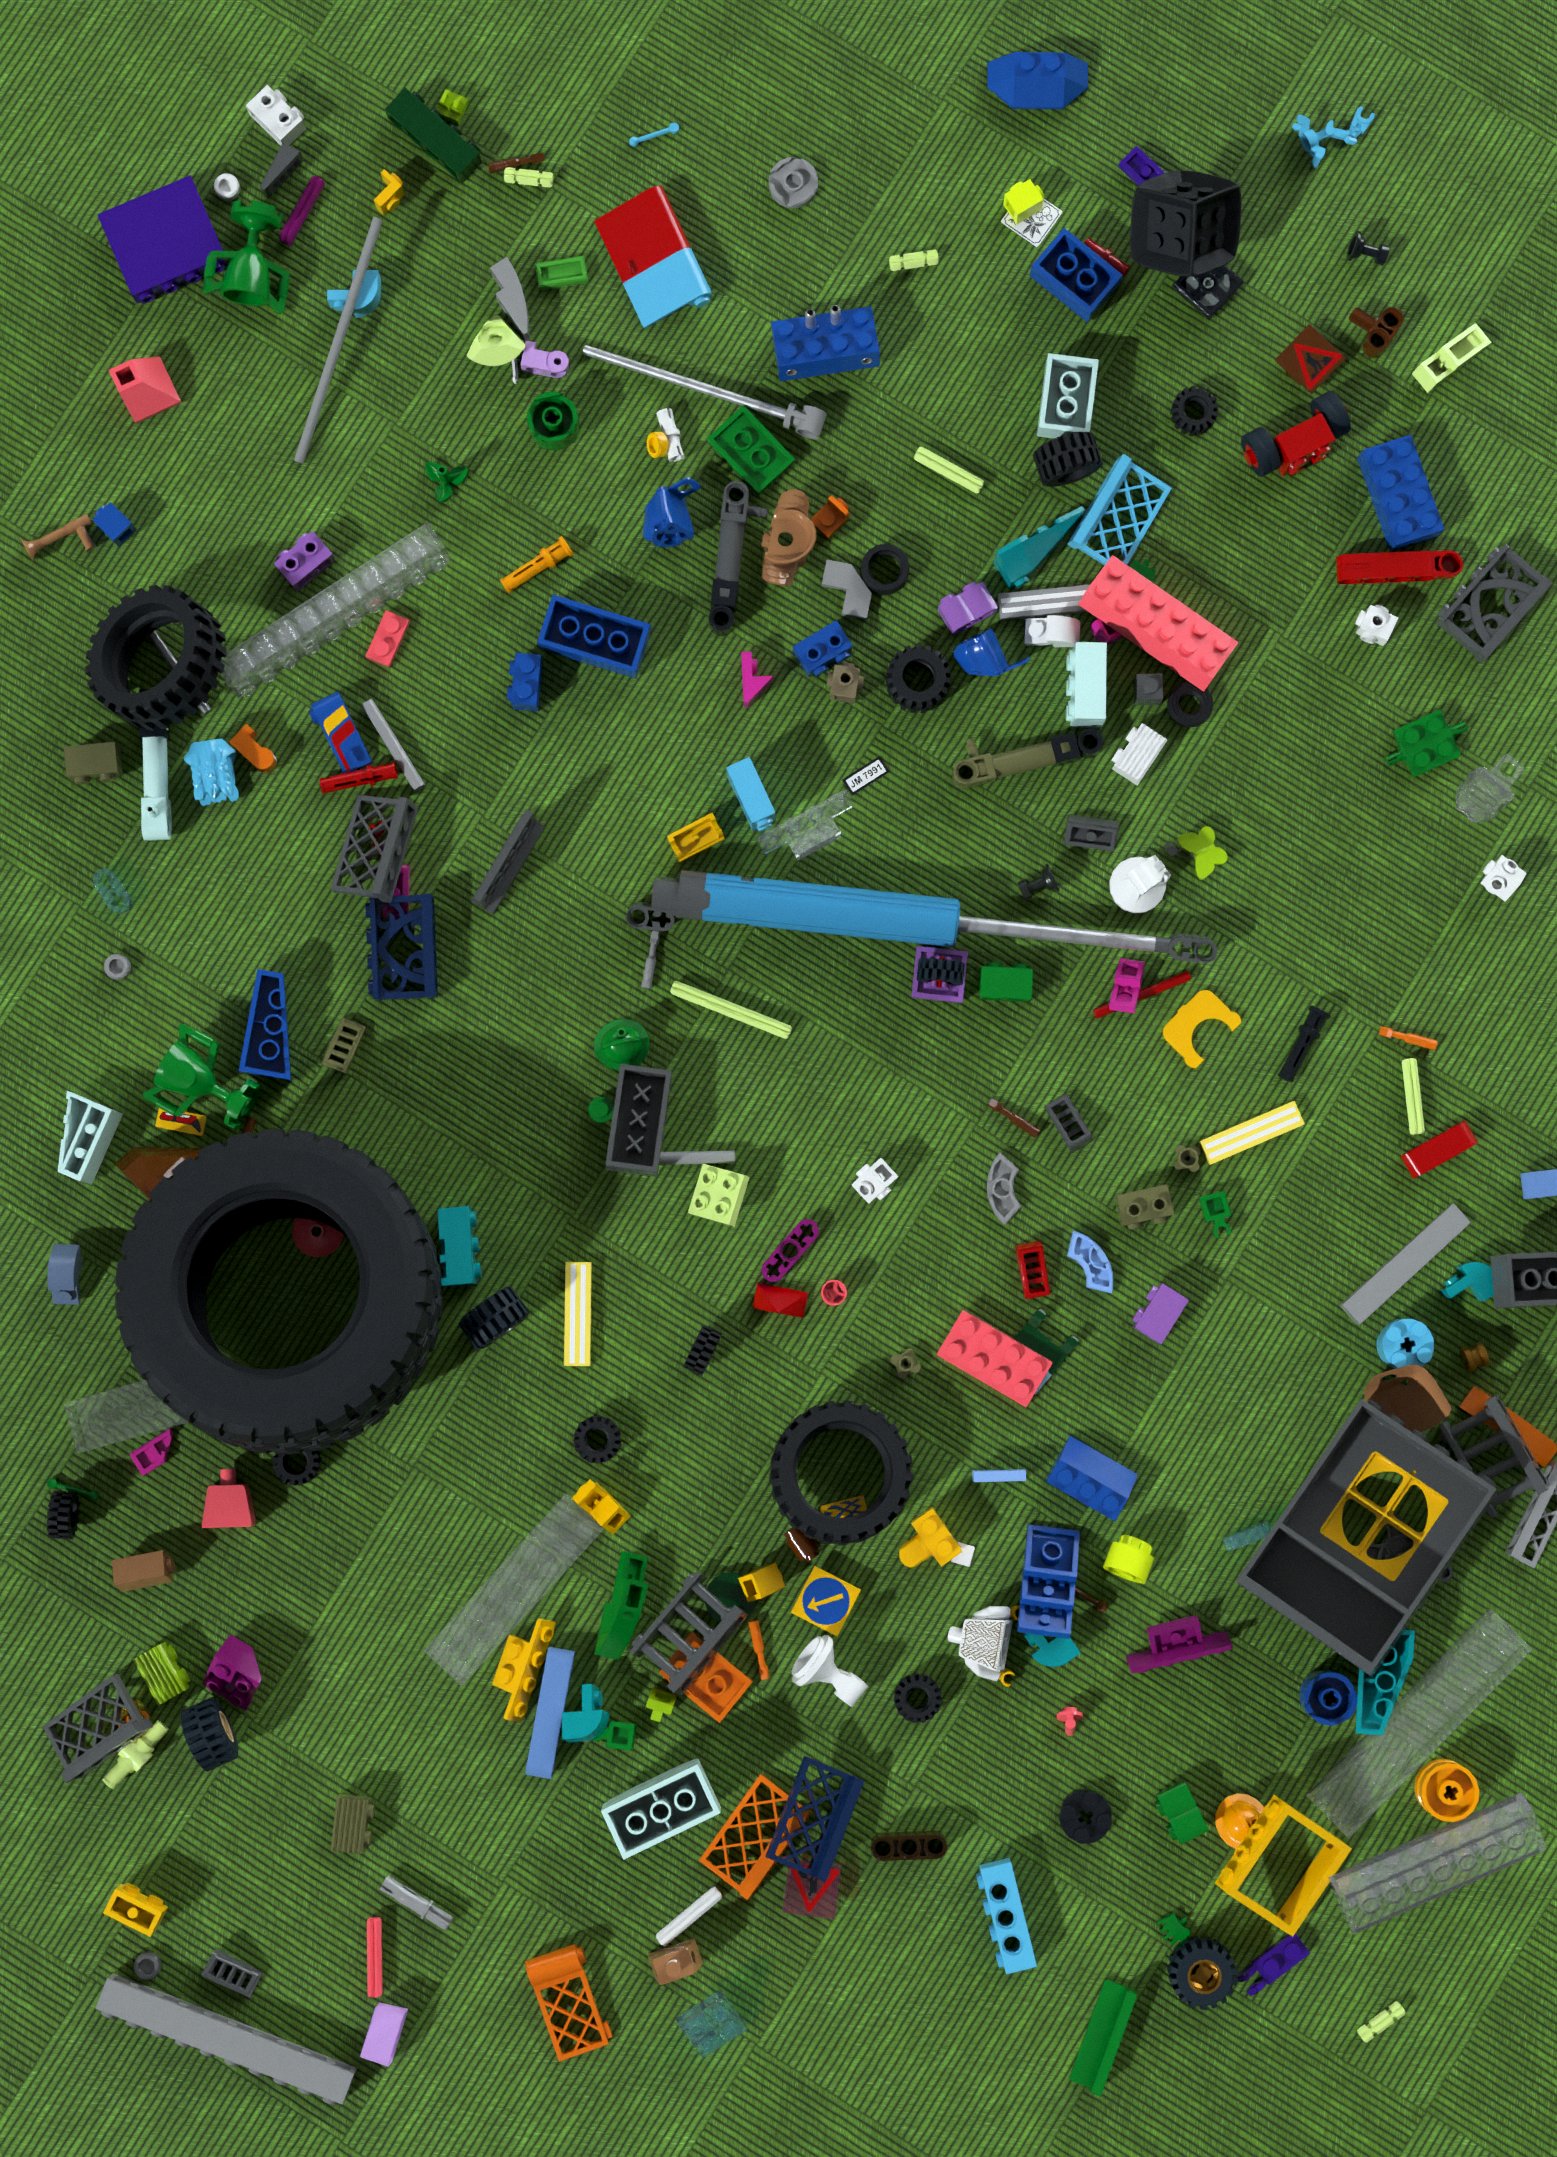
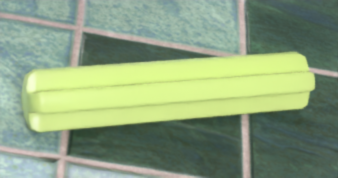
(949, 470)
(1413, 1096)

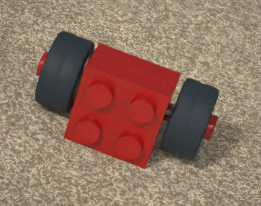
(1300, 444)

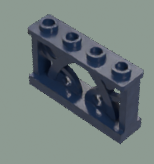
(427, 973)

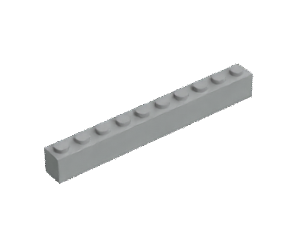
(226, 2038)

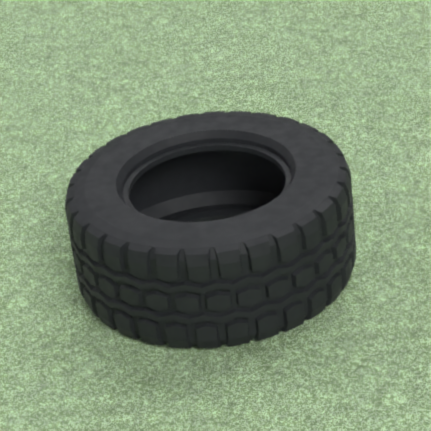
(213, 1204)

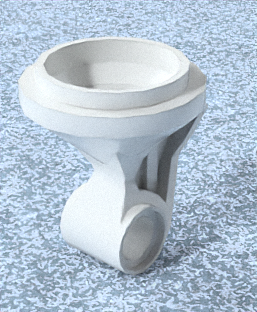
(1139, 883)
(818, 1664)

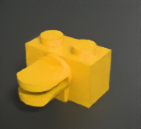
(932, 1540)

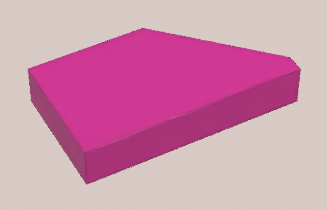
(153, 1453)

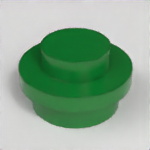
(601, 1109)

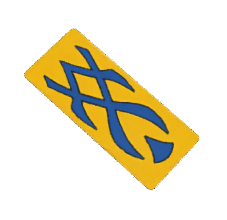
(845, 1508)

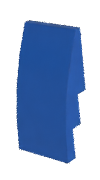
(1048, 1581)

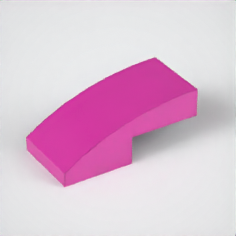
(1127, 985)

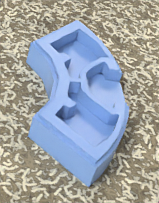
(1093, 1261)

